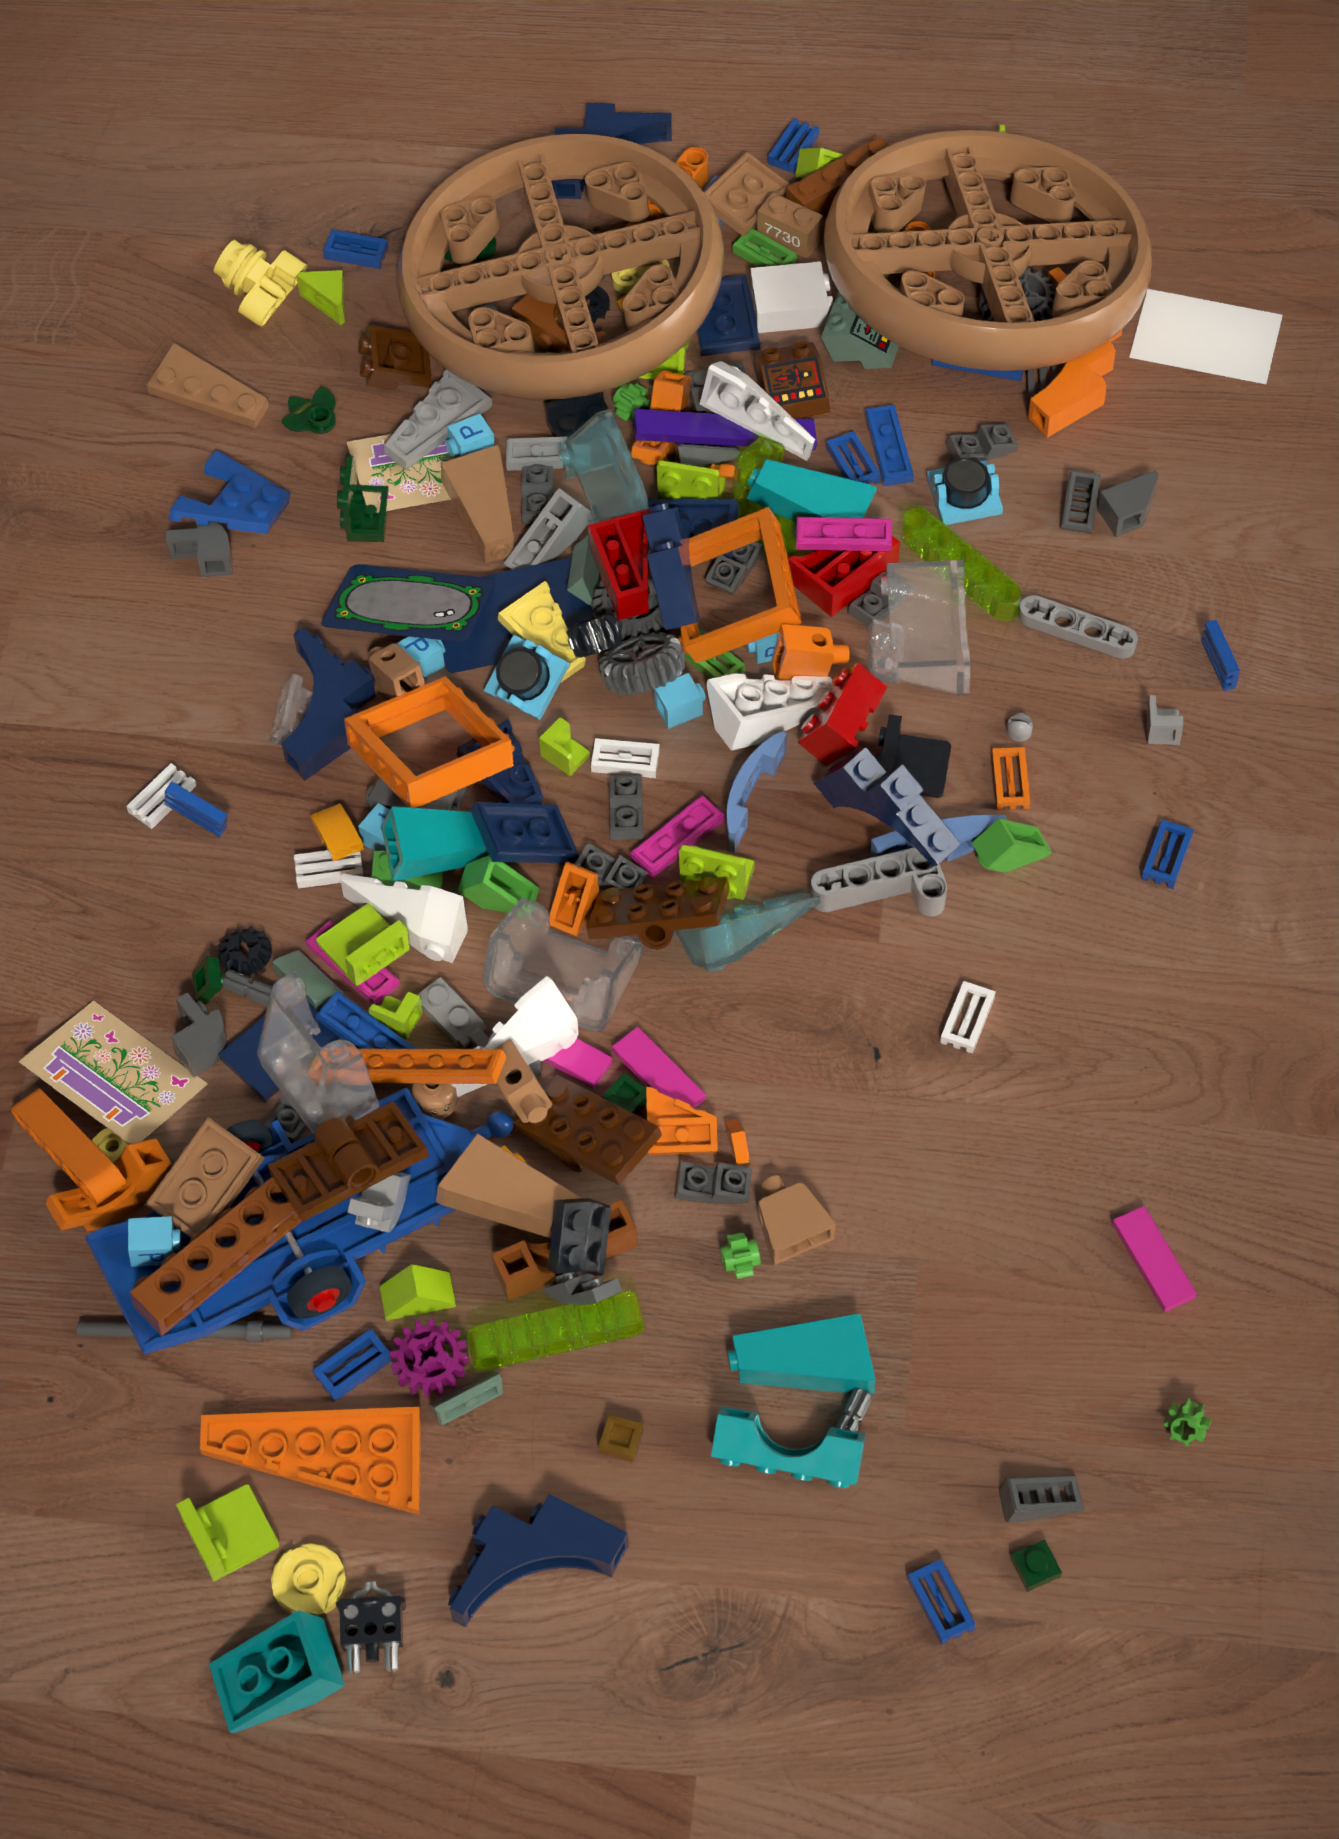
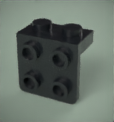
(922, 757)

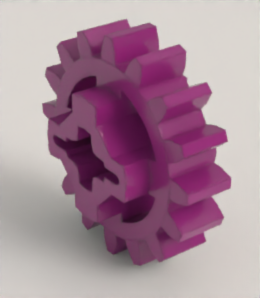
(437, 1370)

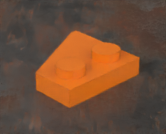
(682, 1126)

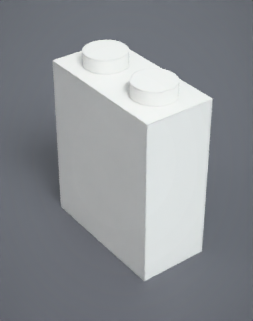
(790, 296)

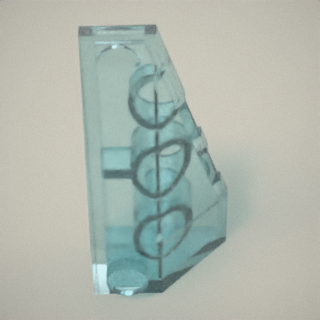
(743, 930)

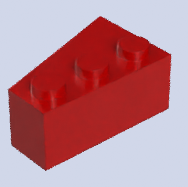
(622, 560)
(839, 576)
(842, 714)

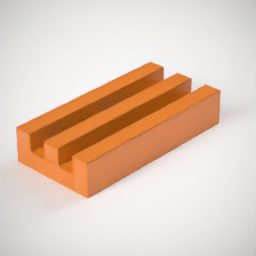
(1011, 801)

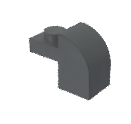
(206, 544)
(203, 1037)

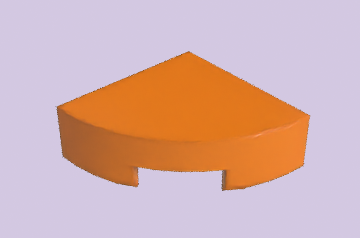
(726, 471)
(737, 1141)

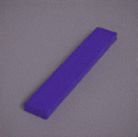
(697, 428)

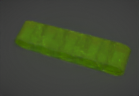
(982, 579)
(555, 1331)

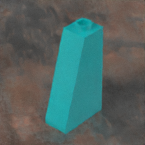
(807, 493)
(430, 841)
(808, 1356)

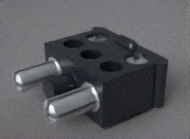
(368, 1614)

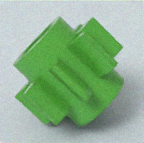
(630, 398)
(740, 1255)
(1187, 1422)

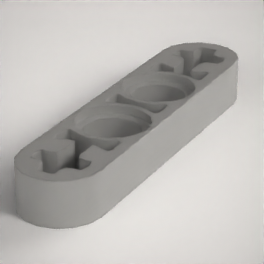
(1080, 622)

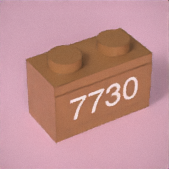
(790, 225)

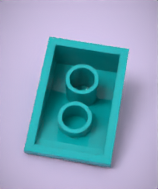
(277, 1672)

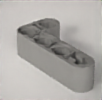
(877, 886)

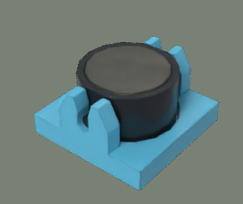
(962, 490)
(525, 676)

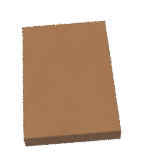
(743, 191)
(205, 1179)

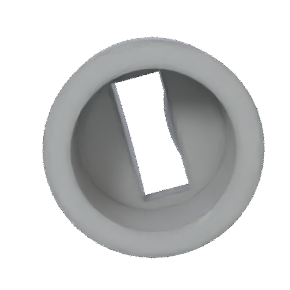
(1019, 727)

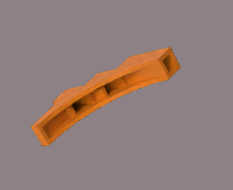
(1076, 389)

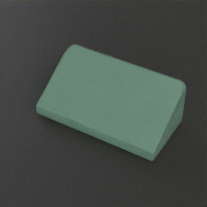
(583, 572)
(318, 985)
(467, 1397)

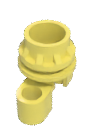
(264, 283)

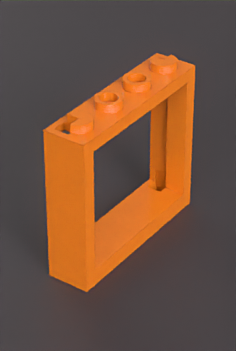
(723, 540)
(415, 791)

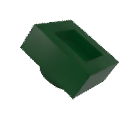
(207, 980)
(626, 1094)
(1036, 1565)

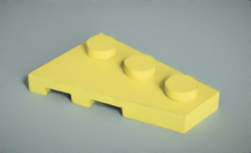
(540, 621)

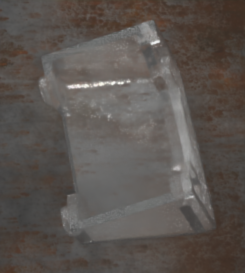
(928, 625)
(588, 977)
(312, 1078)

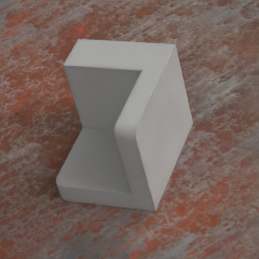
(1163, 725)

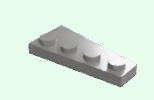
(426, 429)

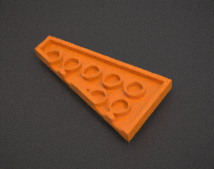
(346, 1451)

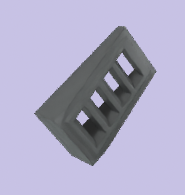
(704, 454)
(1086, 481)
(1027, 1511)

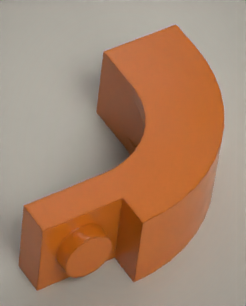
(669, 394)
(143, 1169)

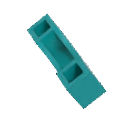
(743, 1440)

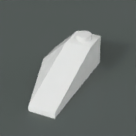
(748, 405)
(756, 709)
(431, 915)
(537, 1029)

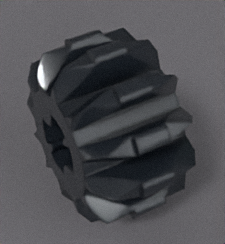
(594, 635)

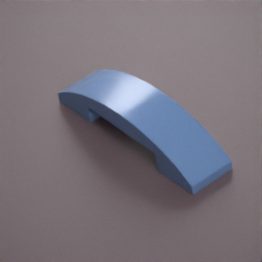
(763, 759)

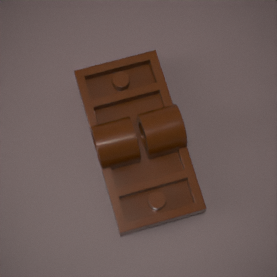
(658, 910)
(591, 1132)
(347, 1159)

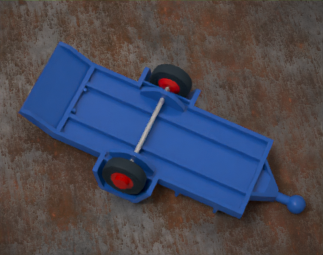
(320, 1246)

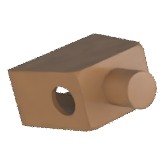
(394, 667)
(527, 1095)
(792, 1220)

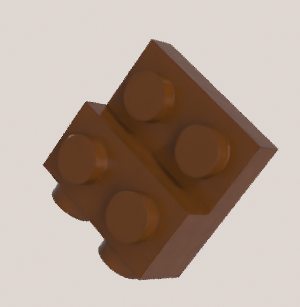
(393, 358)

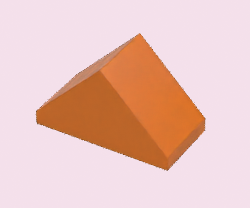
(574, 899)

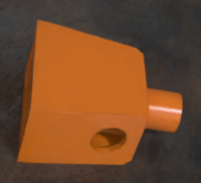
(806, 652)

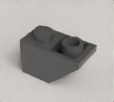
(1128, 503)

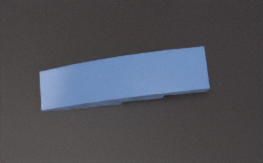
(964, 829)

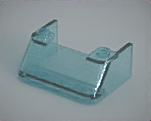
(604, 468)

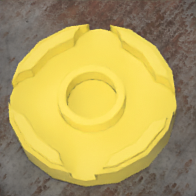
(309, 1580)

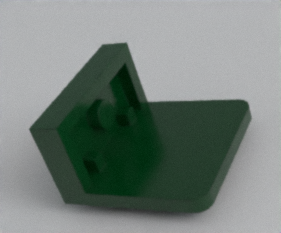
(360, 521)

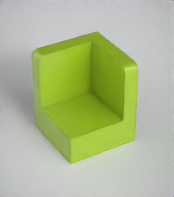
(814, 159)
(560, 749)
(399, 1015)

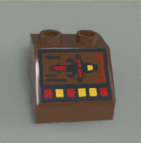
(794, 378)

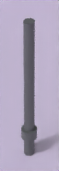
(253, 1331)

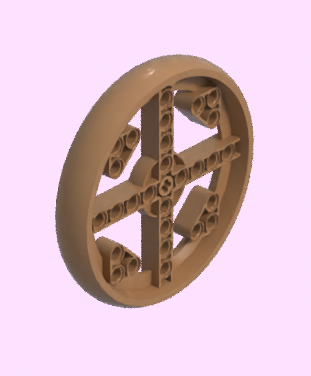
(988, 250)
(560, 266)

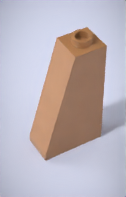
(481, 500)
(501, 1189)

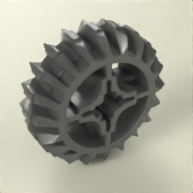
(1038, 293)
(633, 626)
(642, 663)

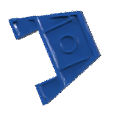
(244, 504)

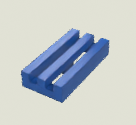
(794, 126)
(354, 253)
(831, 446)
(1220, 655)
(195, 809)
(1160, 875)
(362, 1374)
(954, 1629)

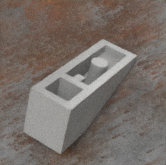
(551, 532)

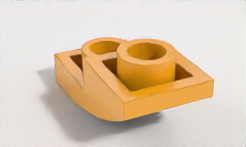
(337, 832)

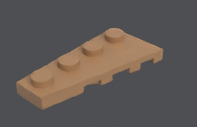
(200, 385)

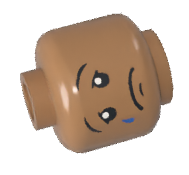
(435, 1099)

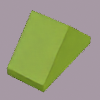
(325, 292)
(417, 1292)

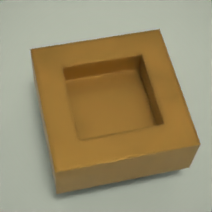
(621, 1438)

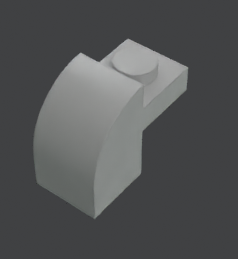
(381, 1203)

